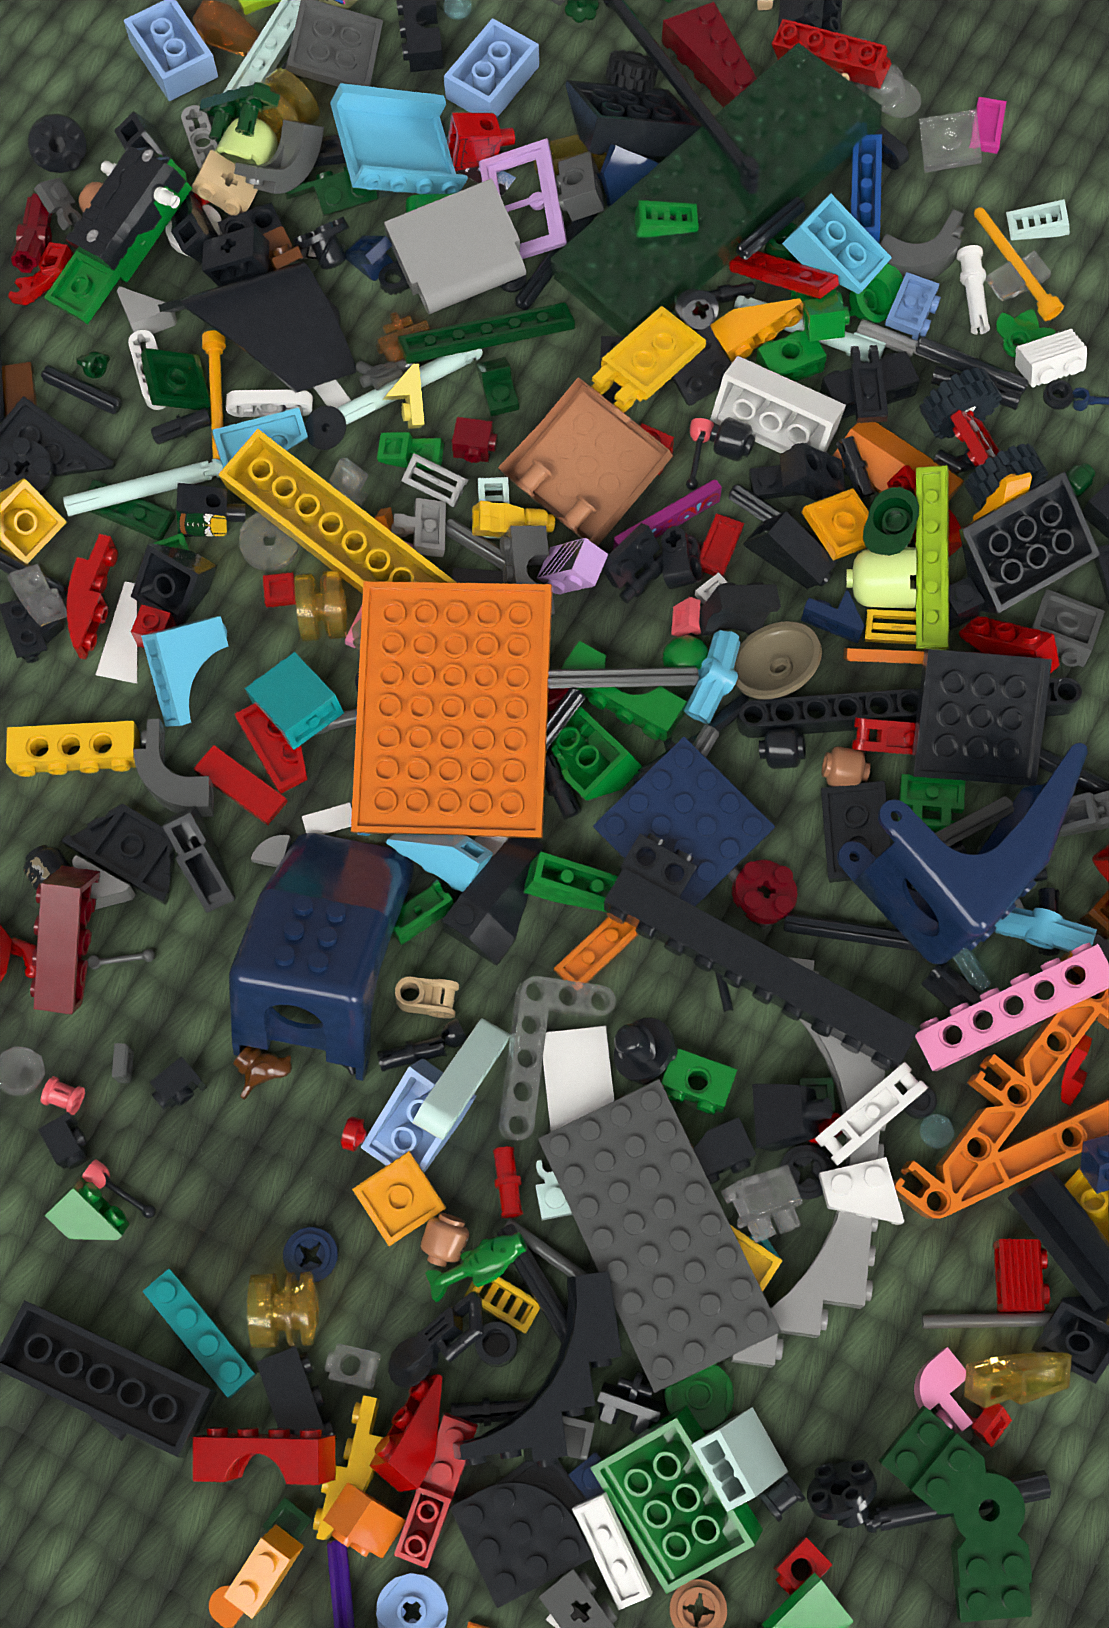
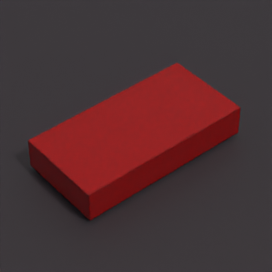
(720, 544)

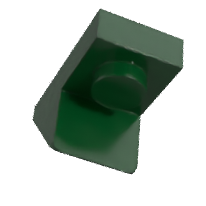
(498, 386)

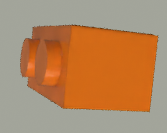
(363, 1522)

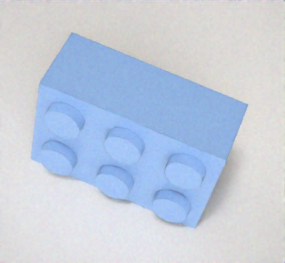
(171, 48)
(491, 70)

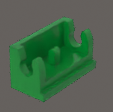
(422, 912)

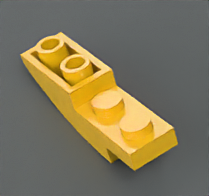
(359, 1454)

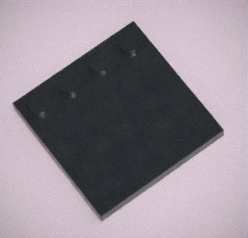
(980, 717)

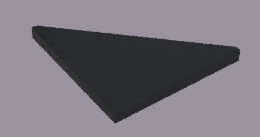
(66, 449)

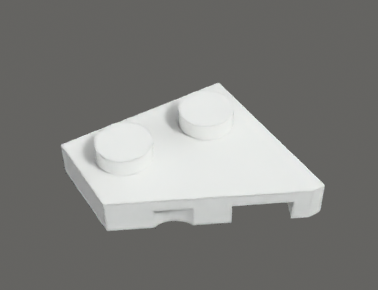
(863, 1190)

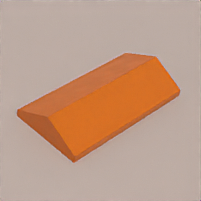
(888, 454)

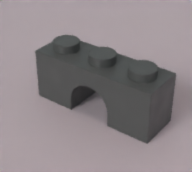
(523, 548)

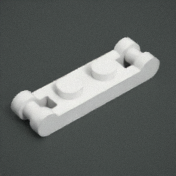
(871, 1113)

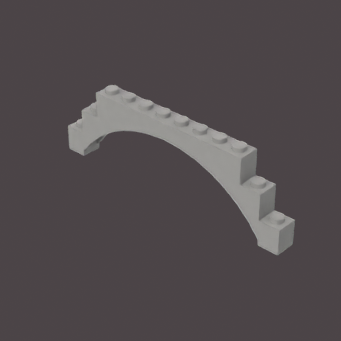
(842, 1264)

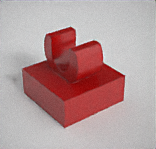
(990, 1423)

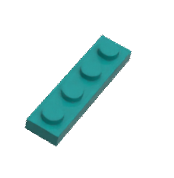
(199, 1333)

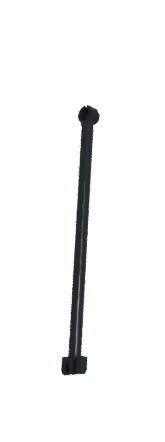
(745, 166)

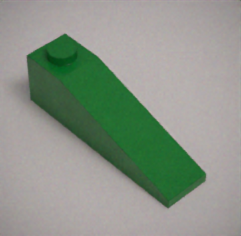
(568, 882)

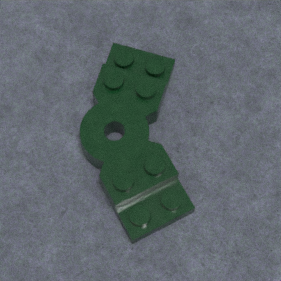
(987, 1555)

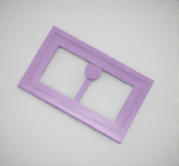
(548, 198)

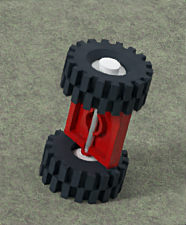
(959, 410)

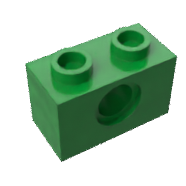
(807, 361)
(716, 1075)

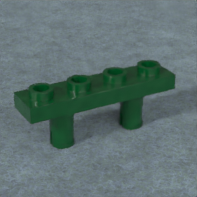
(241, 103)

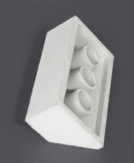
(776, 407)

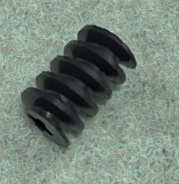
(706, 313)

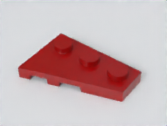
(278, 758)

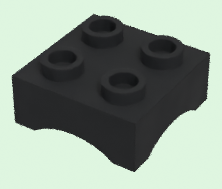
(738, 607)

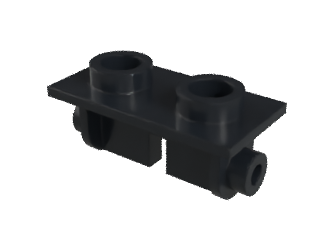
(23, 631)
(951, 988)

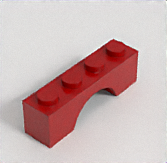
(301, 1458)

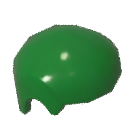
(685, 652)

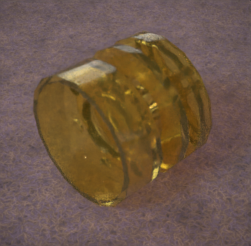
(282, 1309)

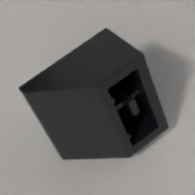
(816, 13)

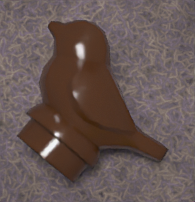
(260, 1067)

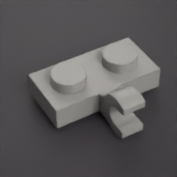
(426, 527)

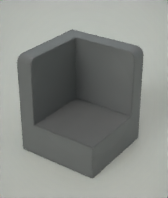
(578, 1437)

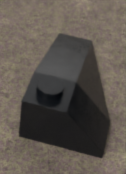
(493, 903)

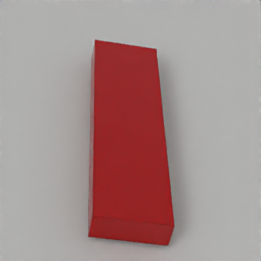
(785, 274)

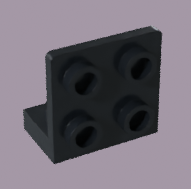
(704, 371)

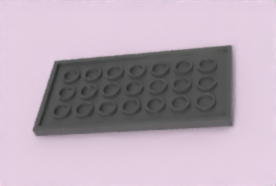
(659, 1235)

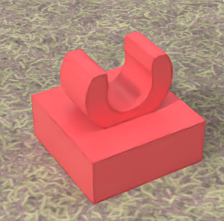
(686, 617)

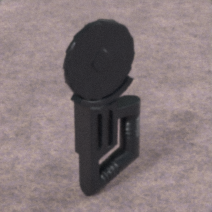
(419, 1354)

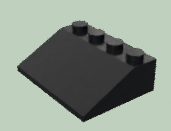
(637, 121)
(1027, 544)

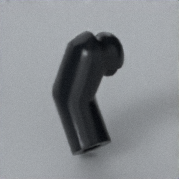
(955, 464)

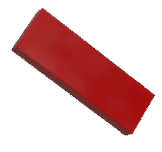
(241, 785)

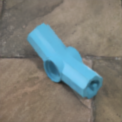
(715, 677)
(1045, 929)

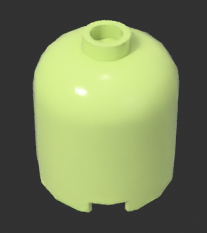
(247, 149)
(884, 579)

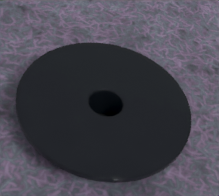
(325, 427)

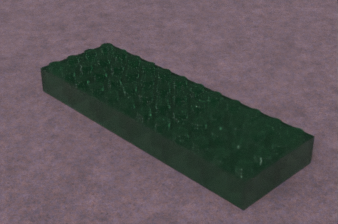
(797, 127)

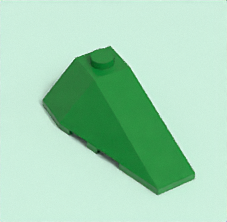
(591, 757)

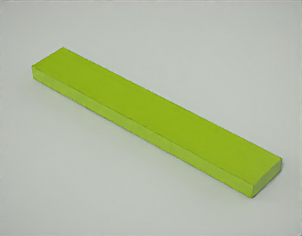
(932, 558)

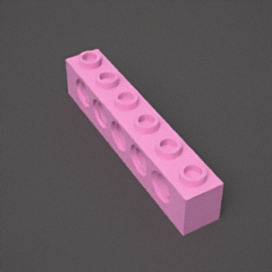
(933, 1032)

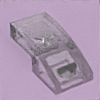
(1007, 281)

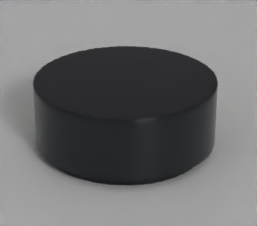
(923, 1105)

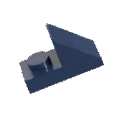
(369, 255)
(841, 621)

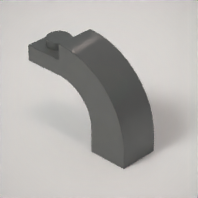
(290, 164)
(927, 258)
(167, 788)

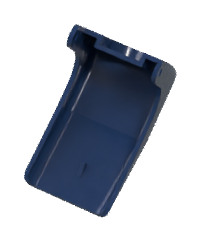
(960, 892)
(318, 947)

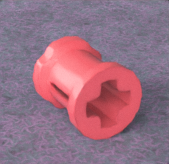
(62, 1095)

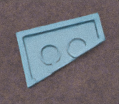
(283, 428)

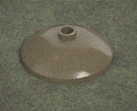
(777, 660)

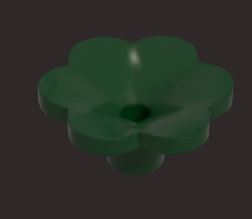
(581, 9)

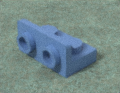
(912, 306)

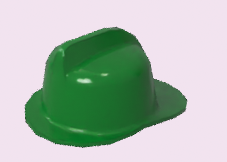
(878, 296)

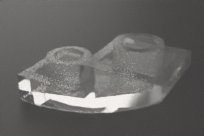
(36, 596)

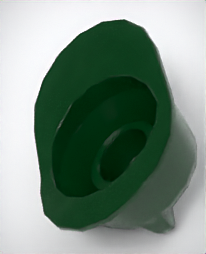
(891, 521)

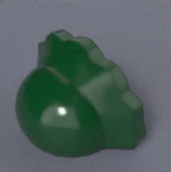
(93, 364)

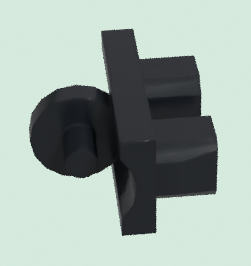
(632, 1398)

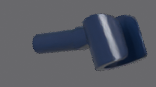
(1083, 393)

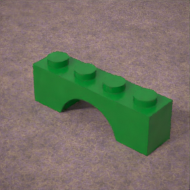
(653, 712)

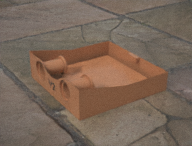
(586, 462)

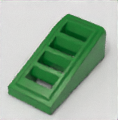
(654, 227)

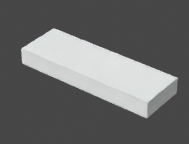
(612, 1551)

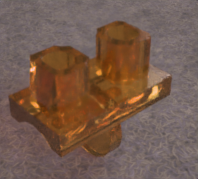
(389, 343)

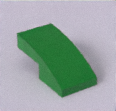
(399, 447)

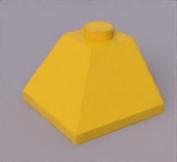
(26, 521)

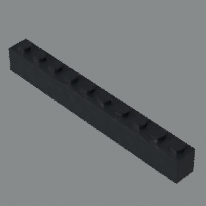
(759, 969)

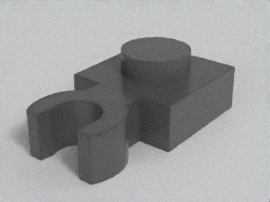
(58, 200)

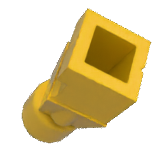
(496, 518)

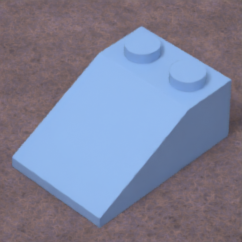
(394, 1129)

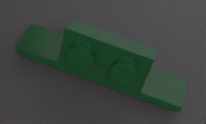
(334, 192)

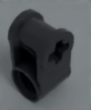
(680, 558)

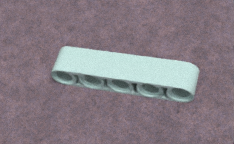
(461, 1079)

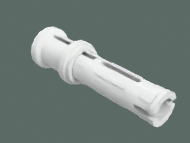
(973, 277)

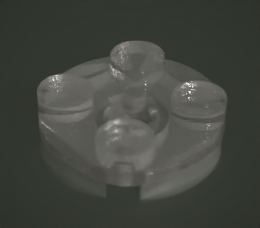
(261, 556)

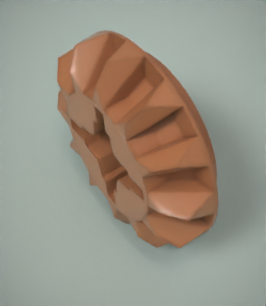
(711, 1598)

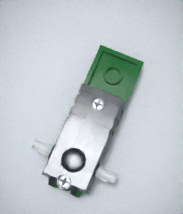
(118, 229)

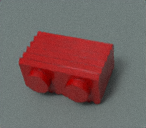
(1020, 1275)

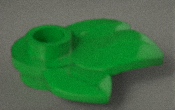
(1020, 330)

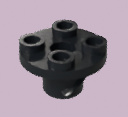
(57, 143)
(325, 243)
(644, 1049)
(842, 1492)

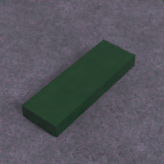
(137, 515)

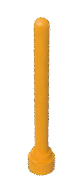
(1048, 305)
(214, 344)

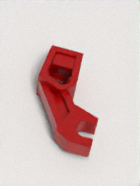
(51, 265)

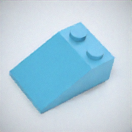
(837, 244)

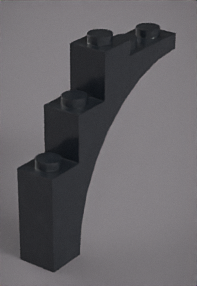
(538, 1426)

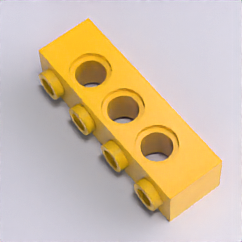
(26, 741)

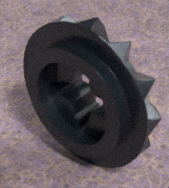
(801, 1157)

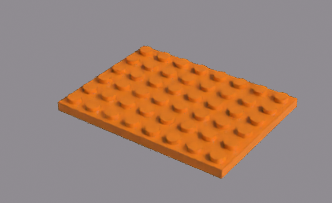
(452, 709)

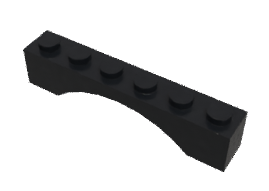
(190, 221)

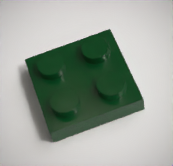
(175, 379)

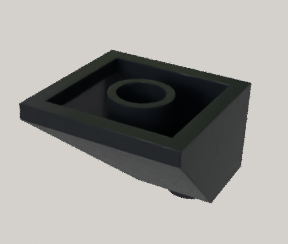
(173, 580)
(1079, 1332)

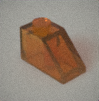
(224, 27)

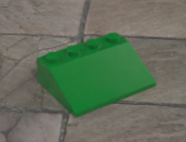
(672, 1503)

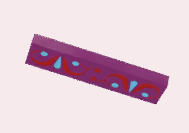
(679, 511)

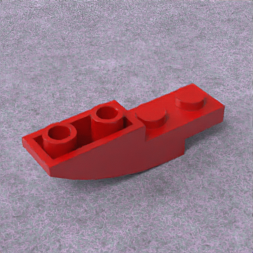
(84, 598)
(435, 1494)

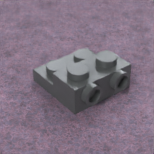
(1072, 624)

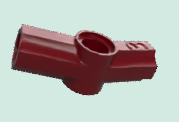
(32, 235)

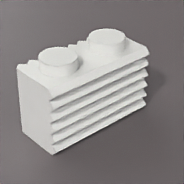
(1051, 357)

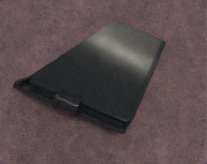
(279, 322)

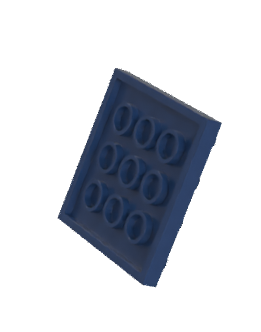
(692, 811)

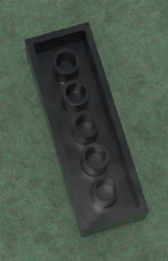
(105, 1379)

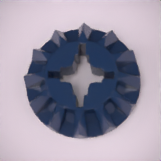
(310, 1238)

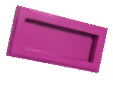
(990, 123)

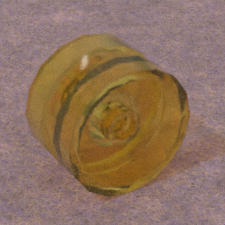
(295, 102)
(325, 606)

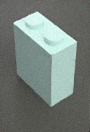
(739, 1459)

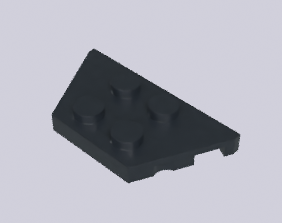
(130, 849)

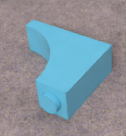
(176, 658)

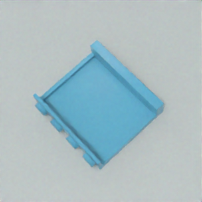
(394, 140)

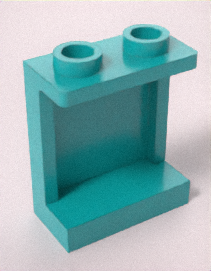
(295, 700)

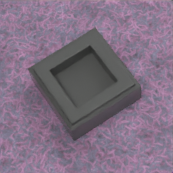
(122, 1063)

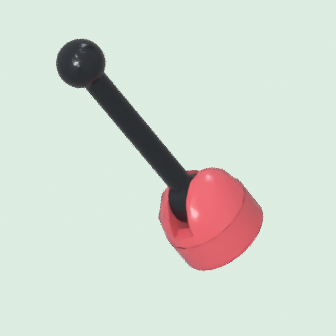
(700, 433)
(99, 1175)

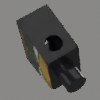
(205, 511)

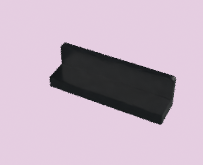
(1067, 1235)

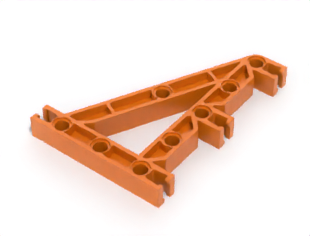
(969, 1179)

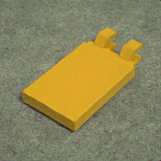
(647, 358)

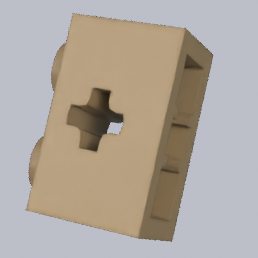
(221, 186)

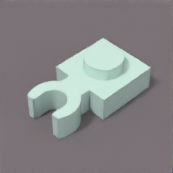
(550, 1196)

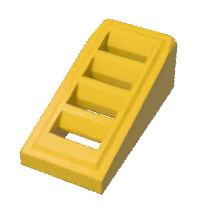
(496, 1311)

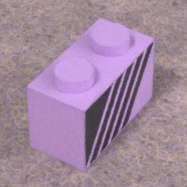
(572, 566)

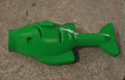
(483, 1263)

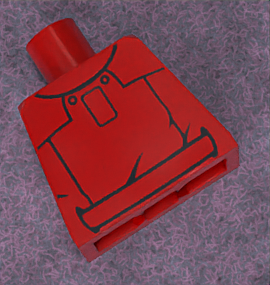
(476, 138)

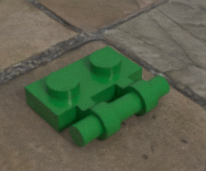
(933, 795)

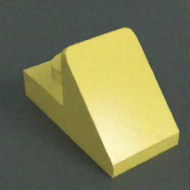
(409, 388)

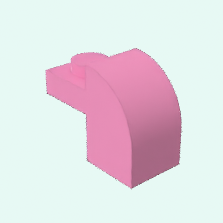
(936, 1382)

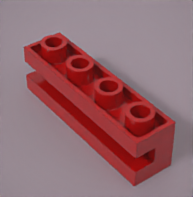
(859, 58)

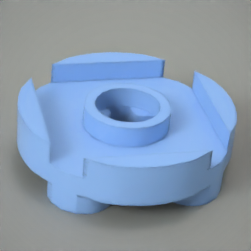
(410, 1589)

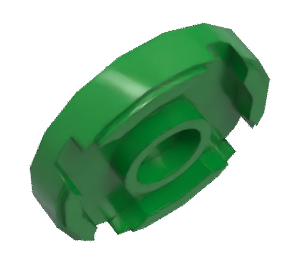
(706, 1394)

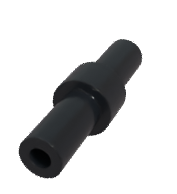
(726, 292)

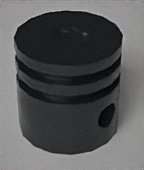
(497, 1344)

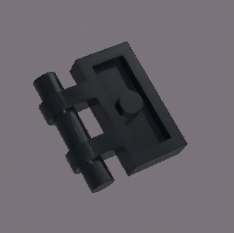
(629, 557)

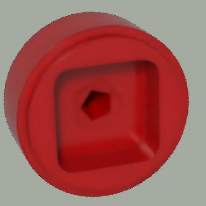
(353, 1134)

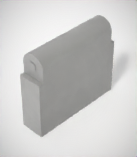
(457, 246)

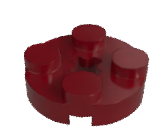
(774, 877)

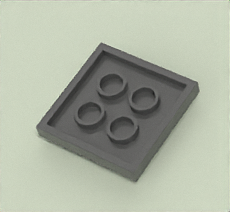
(333, 44)

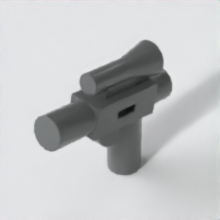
(382, 373)

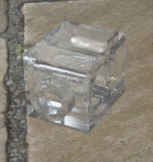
(364, 1377)

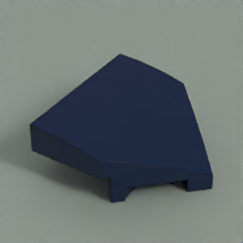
(622, 171)

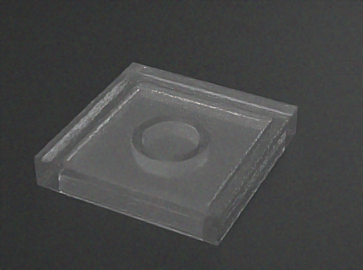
(950, 141)

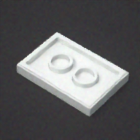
(576, 1074)

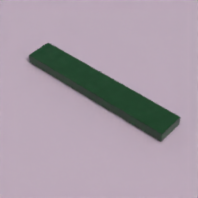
(485, 332)

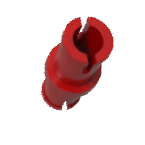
(507, 1182)

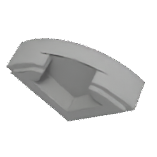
(271, 850)

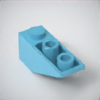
(449, 857)

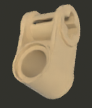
(429, 996)

